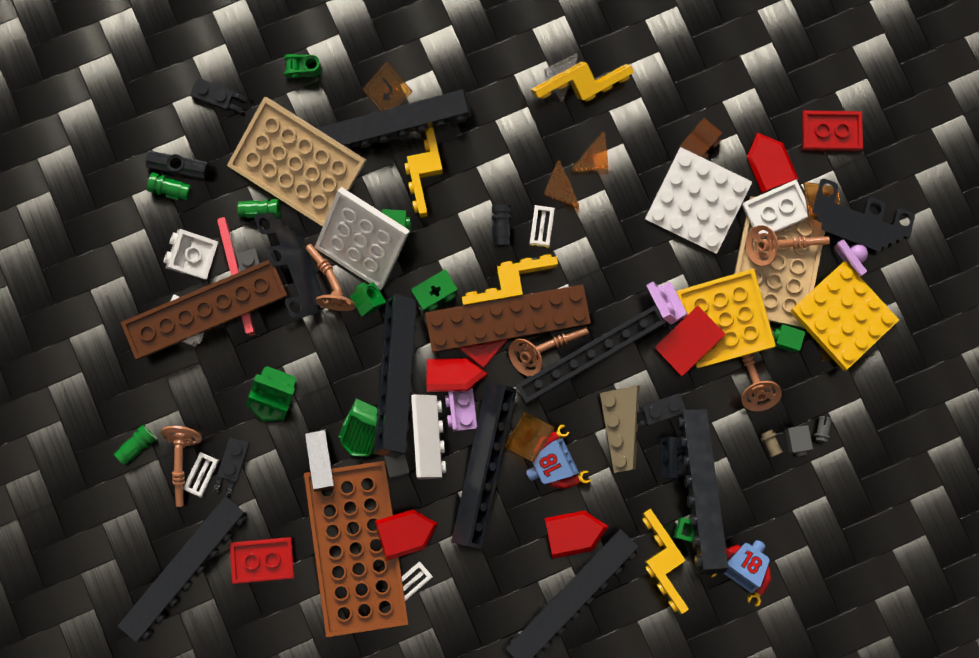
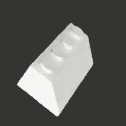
(427, 436)

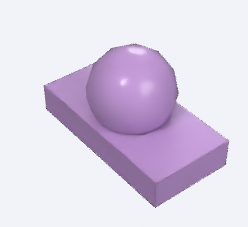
(853, 256)

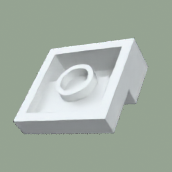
(190, 254)

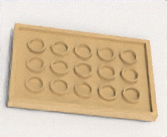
(295, 161)
(789, 275)

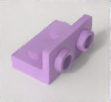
(667, 302)
(462, 410)

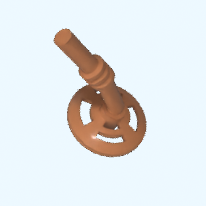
(768, 244)
(335, 300)
(532, 352)
(758, 389)
(179, 440)

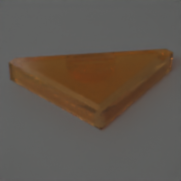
(594, 158)
(560, 187)

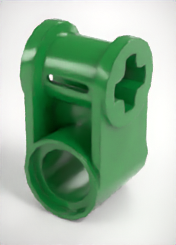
(298, 66)

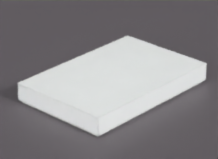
(777, 208)

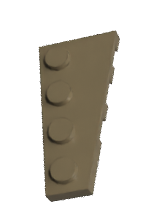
(621, 424)

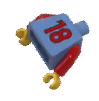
(555, 464)
(749, 568)

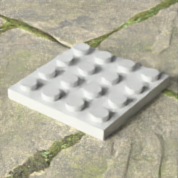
(698, 200)
(361, 238)

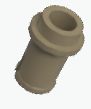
(771, 443)

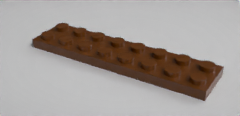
(203, 309)
(507, 318)

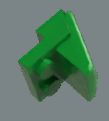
(271, 394)
(359, 429)

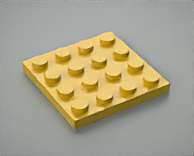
(738, 310)
(844, 315)

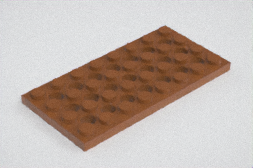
(326, 563)

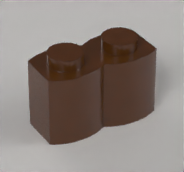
(702, 139)

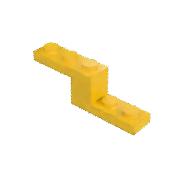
(582, 81)
(423, 166)
(510, 279)
(664, 562)

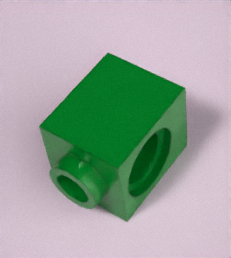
(367, 298)
(788, 338)

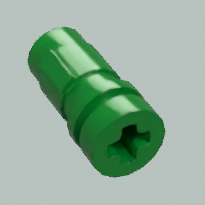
(172, 188)
(256, 207)
(135, 444)

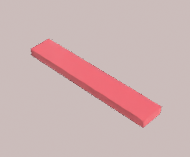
(234, 268)

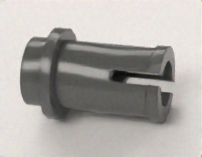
(823, 430)

